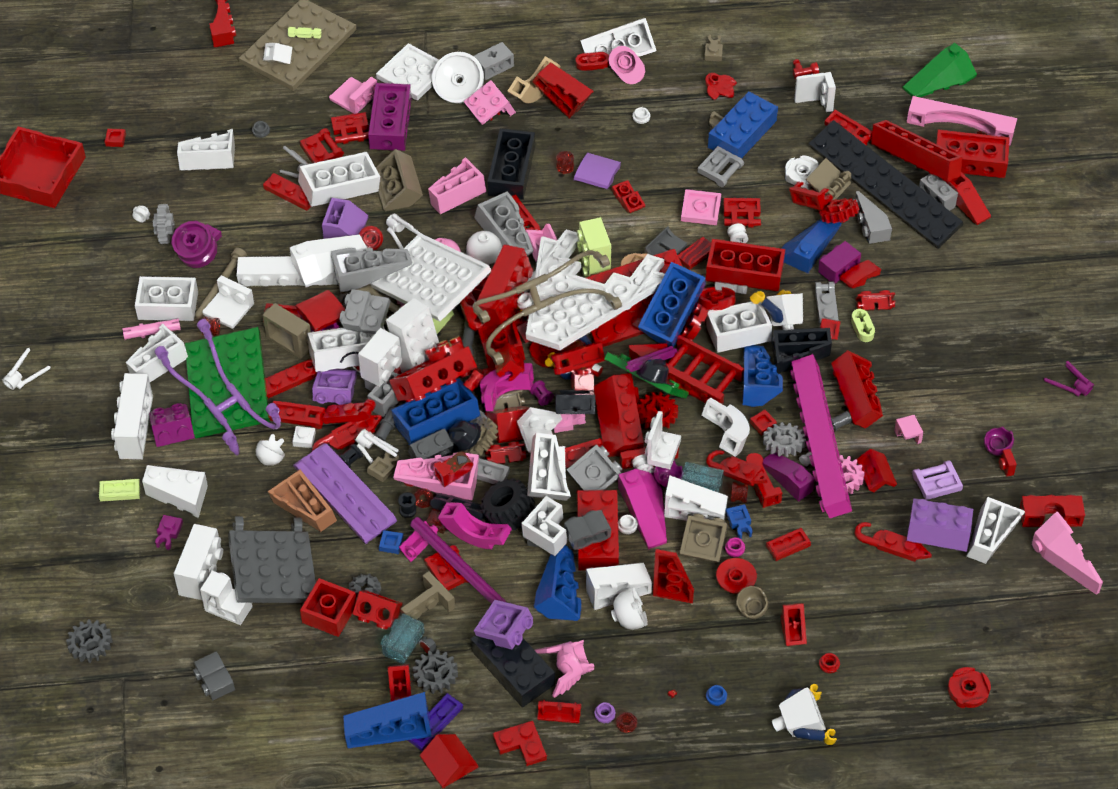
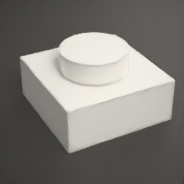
(304, 437)

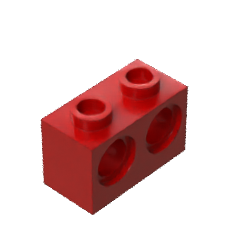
(378, 604)

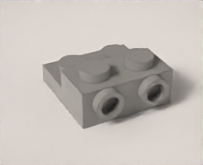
(364, 312)
(595, 470)

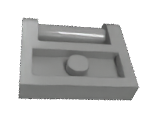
(716, 162)

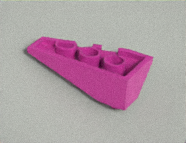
(645, 503)

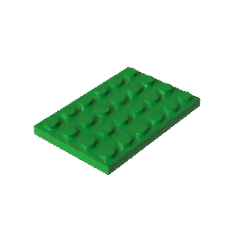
(244, 367)

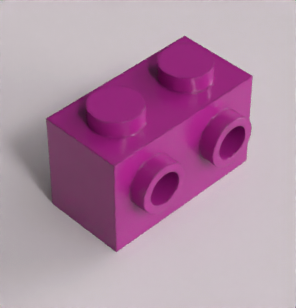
(838, 261)

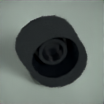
(655, 372)
(464, 435)

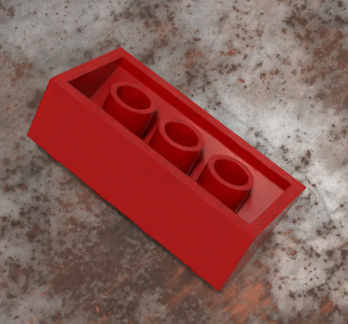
(618, 414)

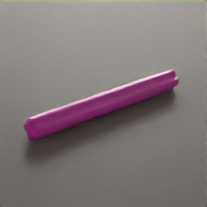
(665, 353)

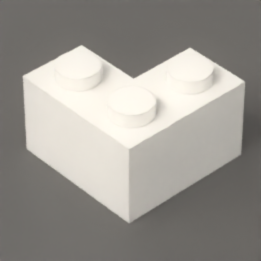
(543, 528)
(221, 599)

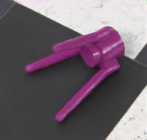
(1082, 385)

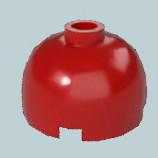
(717, 299)

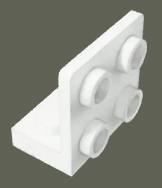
(816, 87)
(230, 303)
(537, 421)
(660, 445)

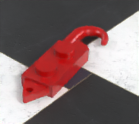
(347, 433)
(738, 469)
(893, 543)

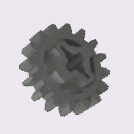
(89, 641)
(433, 669)

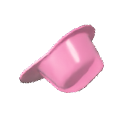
(627, 64)

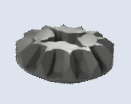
(373, 584)

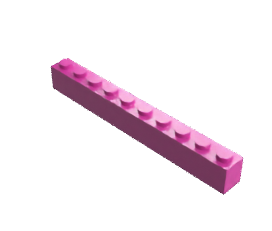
(821, 437)

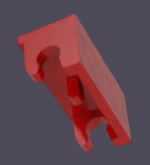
(809, 198)
(512, 362)

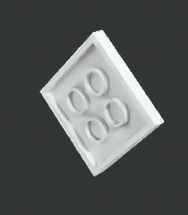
(410, 67)

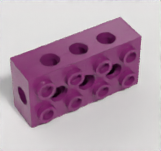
(395, 98)

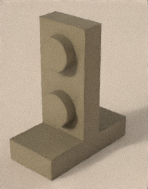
(428, 600)

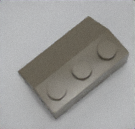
(398, 181)

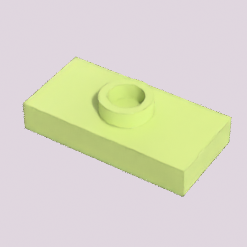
(119, 490)

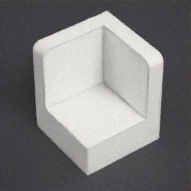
(277, 52)

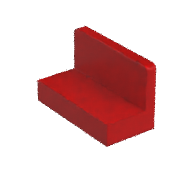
(876, 470)

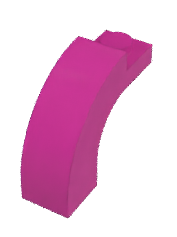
(493, 386)
(471, 530)

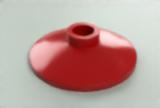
(739, 569)

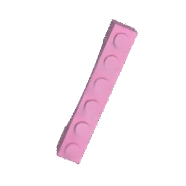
(929, 111)

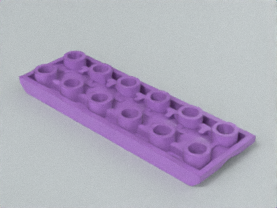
(346, 493)

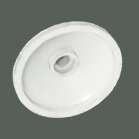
(450, 69)

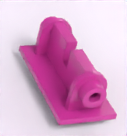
(415, 544)

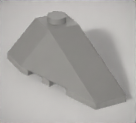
(503, 219)
(359, 268)

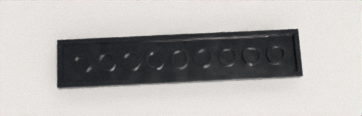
(886, 184)

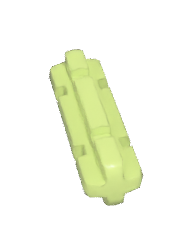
(303, 32)

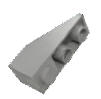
(874, 221)

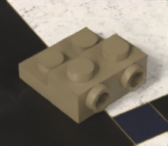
(704, 538)

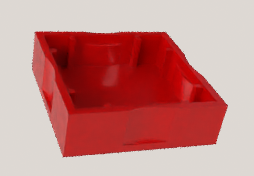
(39, 166)

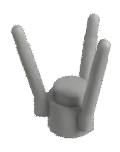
(298, 158)

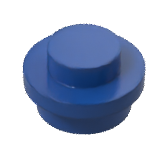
(716, 695)

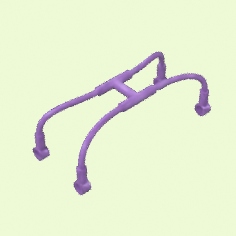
(228, 437)

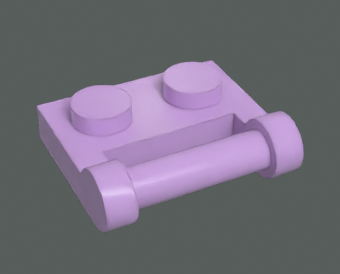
(939, 484)

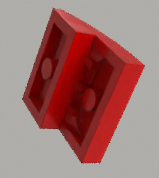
(321, 310)

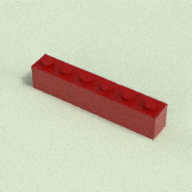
(917, 150)

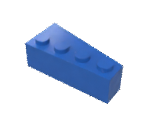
(389, 722)

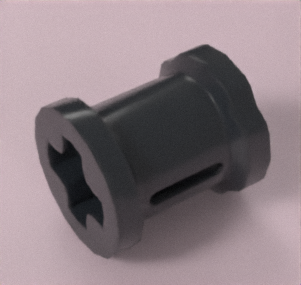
(351, 455)
(407, 505)

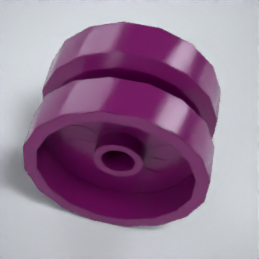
(194, 244)

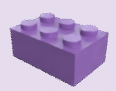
(940, 524)

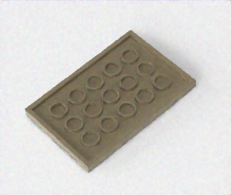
(306, 52)

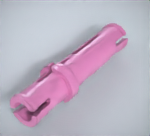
(149, 329)

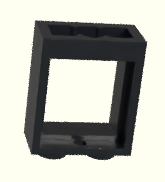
(574, 399)

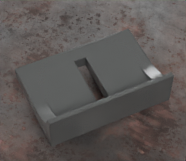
(667, 240)

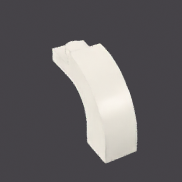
(731, 421)

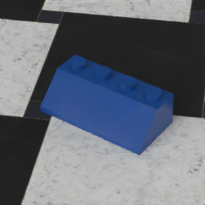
(672, 304)

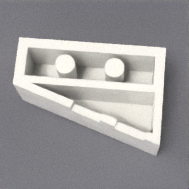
(689, 499)
(992, 528)
(606, 583)

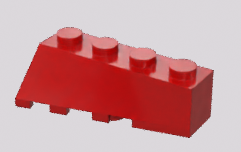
(857, 388)

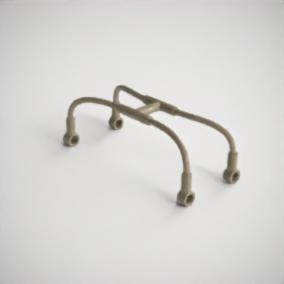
(537, 304)

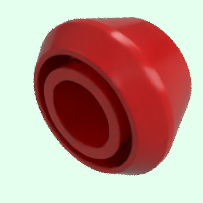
(374, 232)

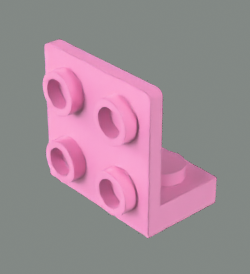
(354, 94)
(488, 102)

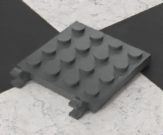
(271, 564)

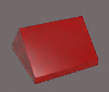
(507, 424)
(447, 759)

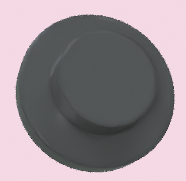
(260, 129)

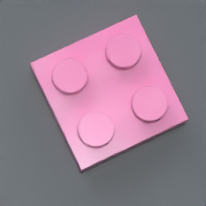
(701, 207)

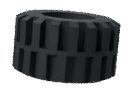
(507, 503)

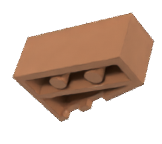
(303, 500)

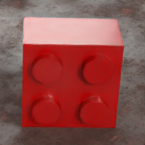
(509, 335)
(328, 607)

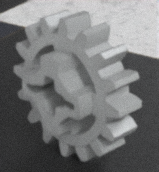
(163, 224)
(784, 439)

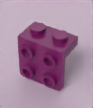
(171, 424)

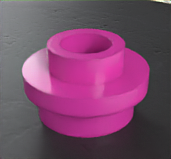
(735, 542)

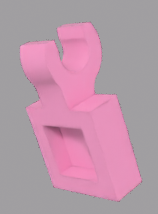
(568, 421)

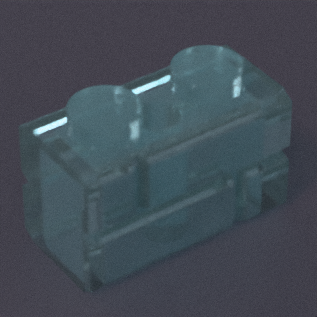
(703, 476)
(402, 638)

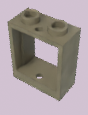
(286, 330)

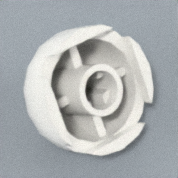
(484, 247)
(629, 610)

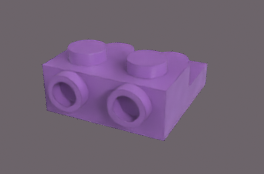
(334, 386)
(504, 624)

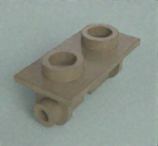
(512, 399)

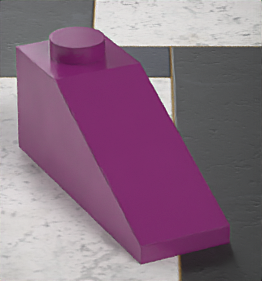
(789, 475)

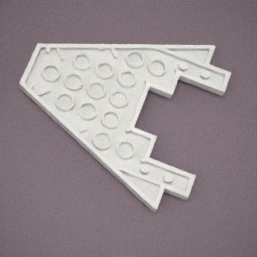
(581, 313)

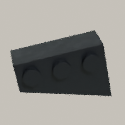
(799, 343)

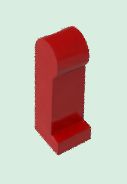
(765, 491)

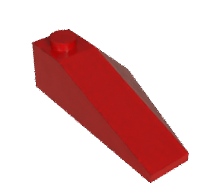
(670, 578)

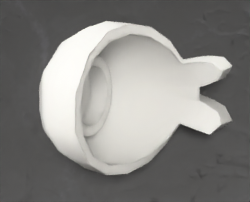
(269, 451)

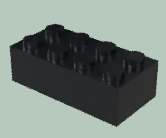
(511, 163)
(517, 669)

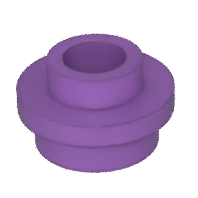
(605, 707)

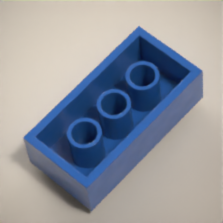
(743, 125)
(435, 412)

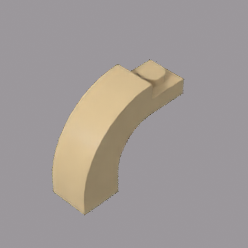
(527, 90)

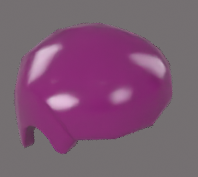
(998, 440)
(662, 474)

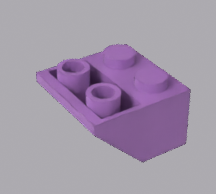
(343, 219)

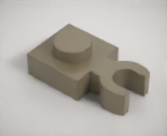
(713, 49)
(381, 467)

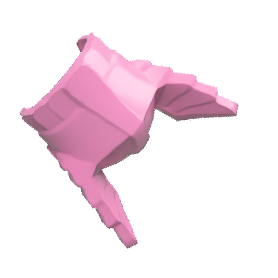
(571, 662)

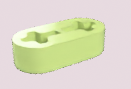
(866, 324)

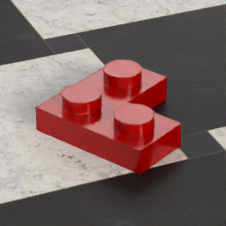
(524, 738)

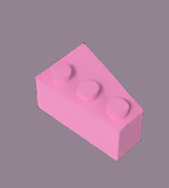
(457, 187)

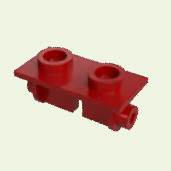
(882, 298)
(513, 451)
(559, 711)

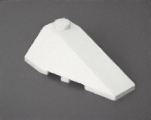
(632, 35)
(314, 257)

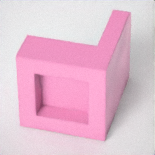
(909, 428)

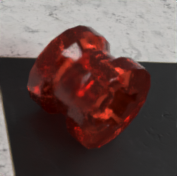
(565, 162)
(215, 325)
(739, 492)

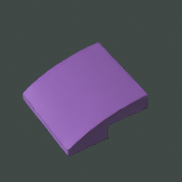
(597, 170)

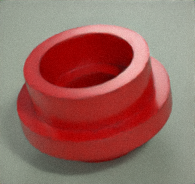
(829, 658)

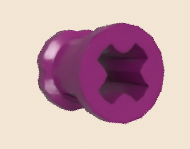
(545, 393)

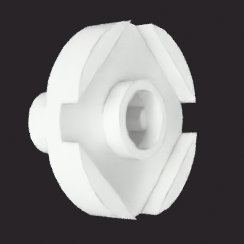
(795, 165)

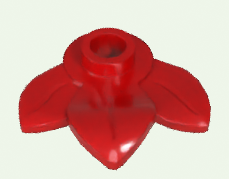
(722, 85)

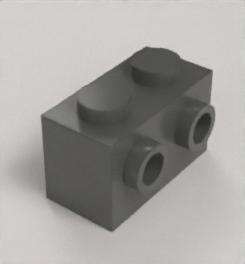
(432, 445)

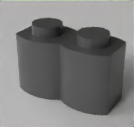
(587, 529)
(213, 675)

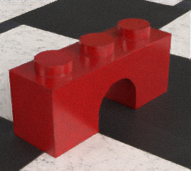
(1036, 507)

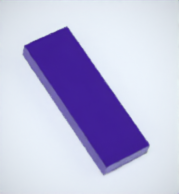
(440, 717)

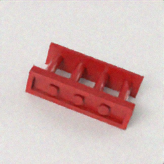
(696, 387)

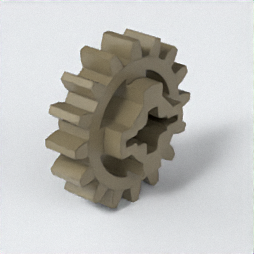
(488, 432)

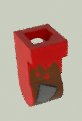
(452, 468)

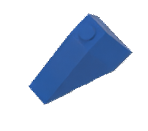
(808, 246)
(760, 377)
(557, 589)

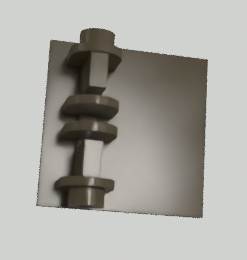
(829, 177)

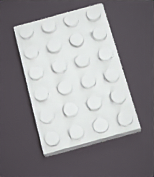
(436, 277)

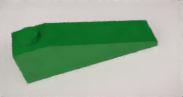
(947, 69)

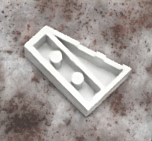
(207, 153)
(145, 360)
(546, 469)
(176, 486)

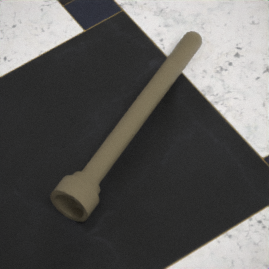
(237, 252)

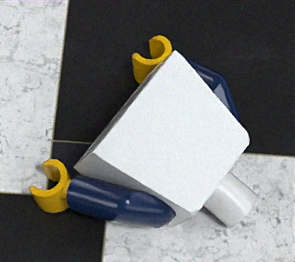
(783, 308)
(803, 716)

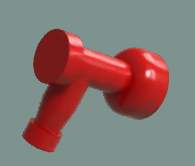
(799, 71)

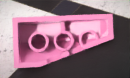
(420, 473)
(1058, 548)

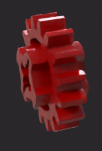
(839, 210)
(651, 405)

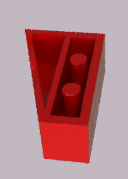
(562, 89)

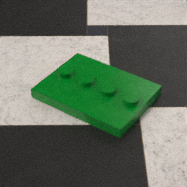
(621, 361)

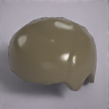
(752, 602)

